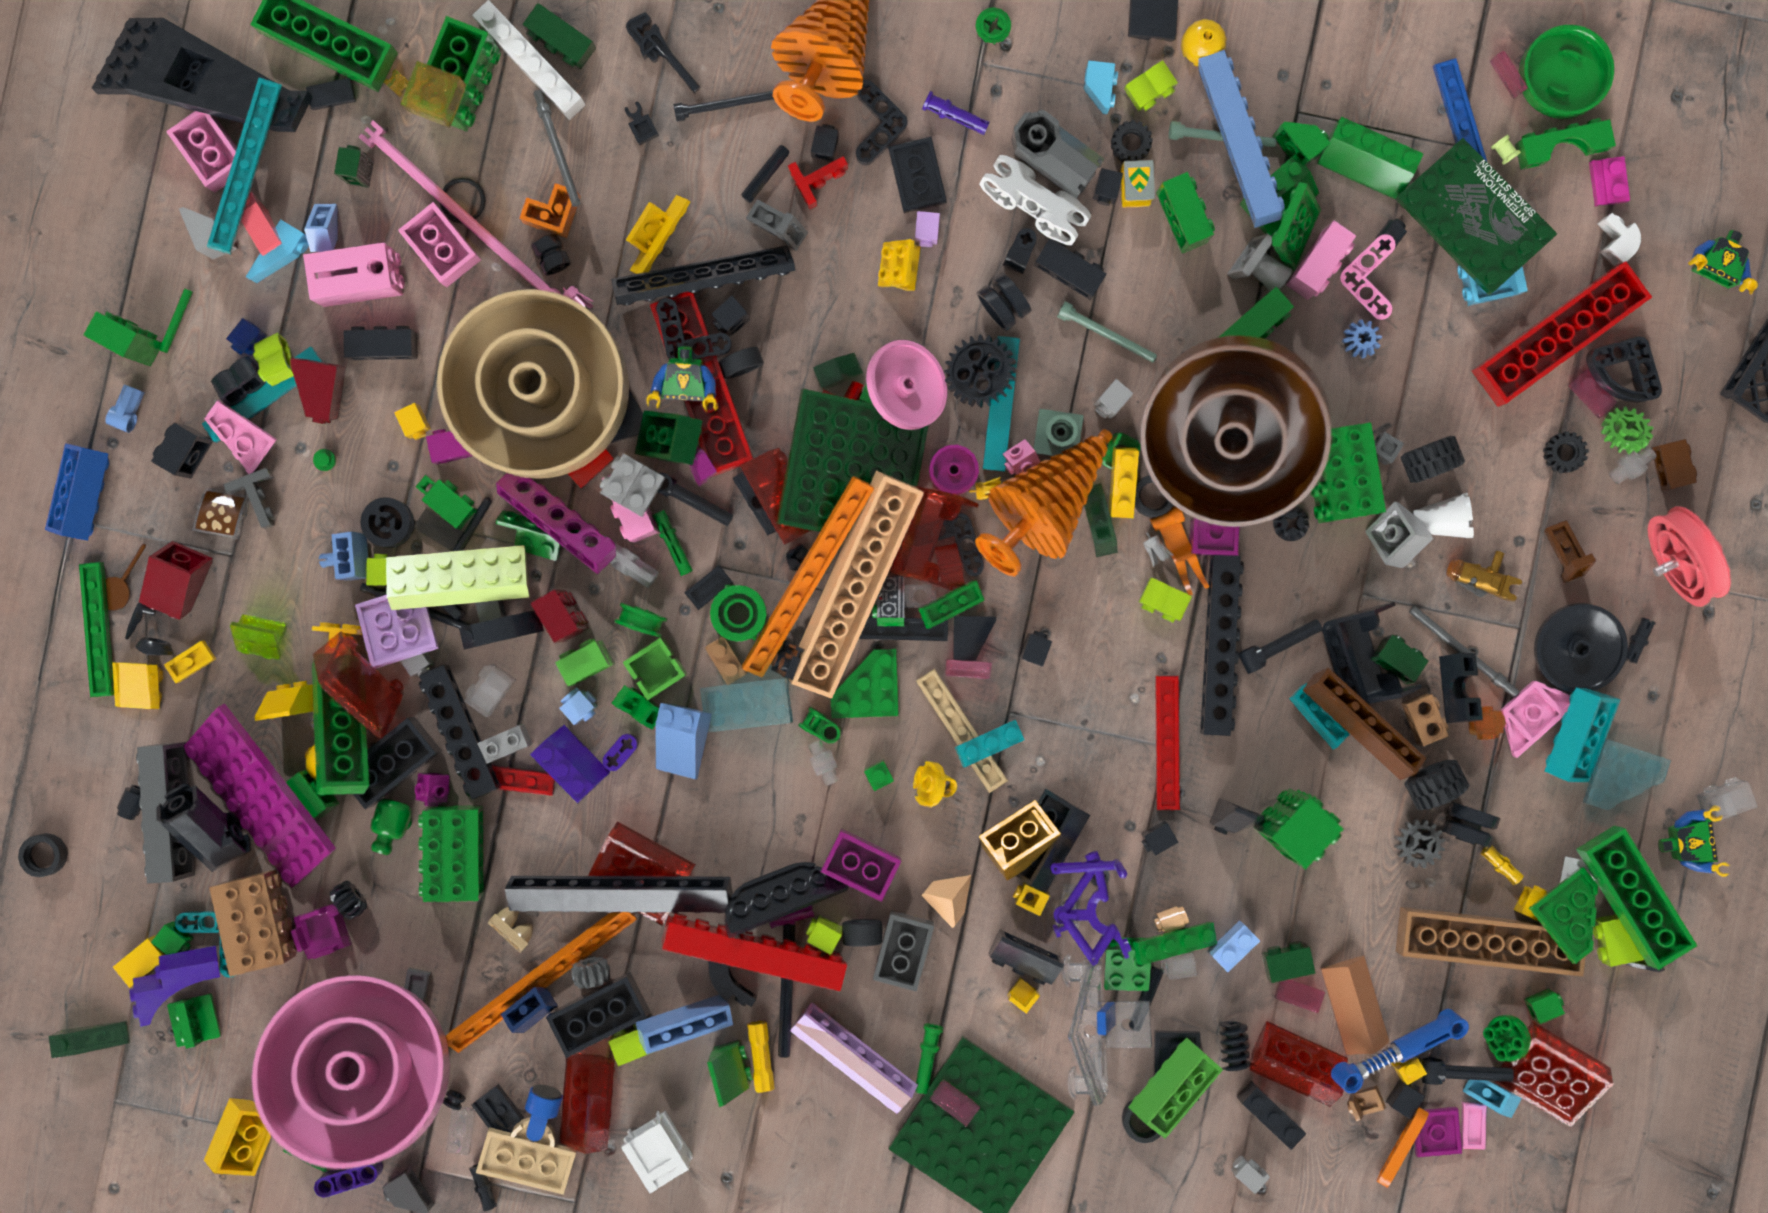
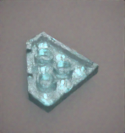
(1623, 774)

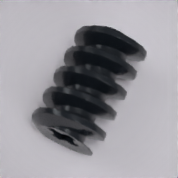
(1236, 1046)

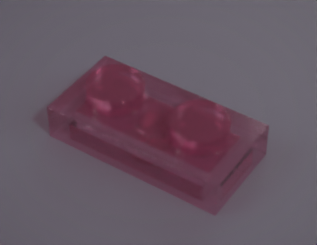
(1592, 394)
(954, 1102)

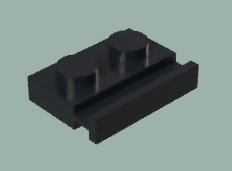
(787, 660)
(497, 1110)

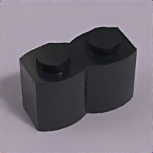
(237, 381)

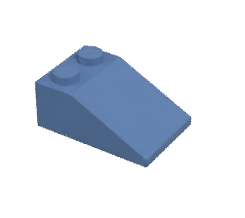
(680, 739)

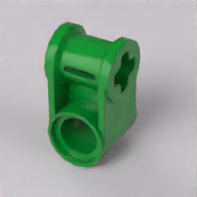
(819, 725)

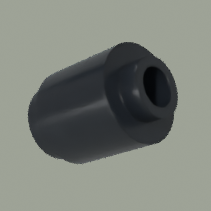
(1396, 229)
(129, 803)

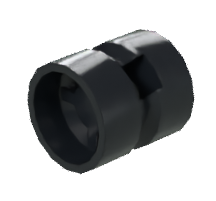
(549, 251)

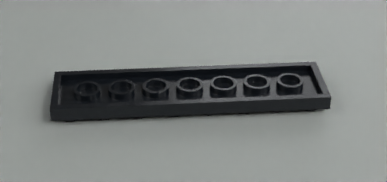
(702, 275)

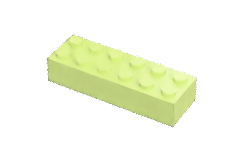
(457, 577)

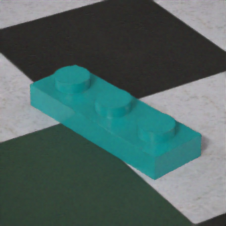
(1321, 721)
(989, 743)

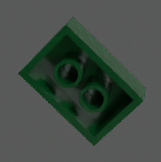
(668, 437)

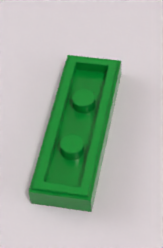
(951, 604)

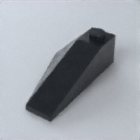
(1233, 817)

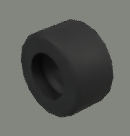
(862, 932)

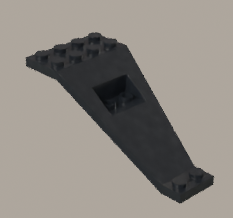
(179, 69)

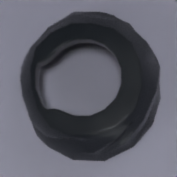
(154, 646)

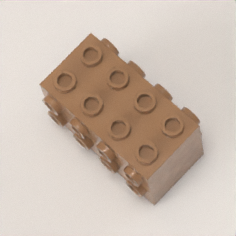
(253, 922)

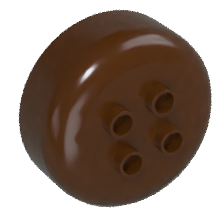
(1236, 431)

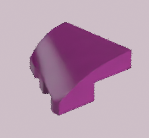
(702, 467)

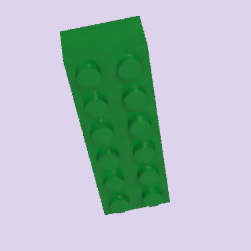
(326, 40)
(338, 746)
(1636, 897)

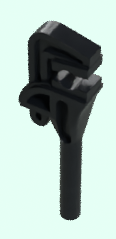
(654, 45)

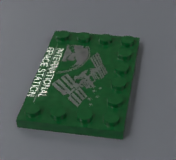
(1476, 216)

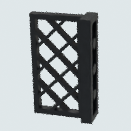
(1745, 375)

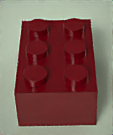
(560, 615)

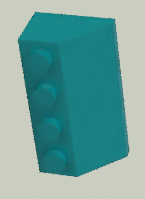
(1581, 735)

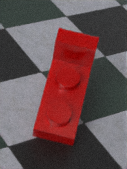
(816, 179)

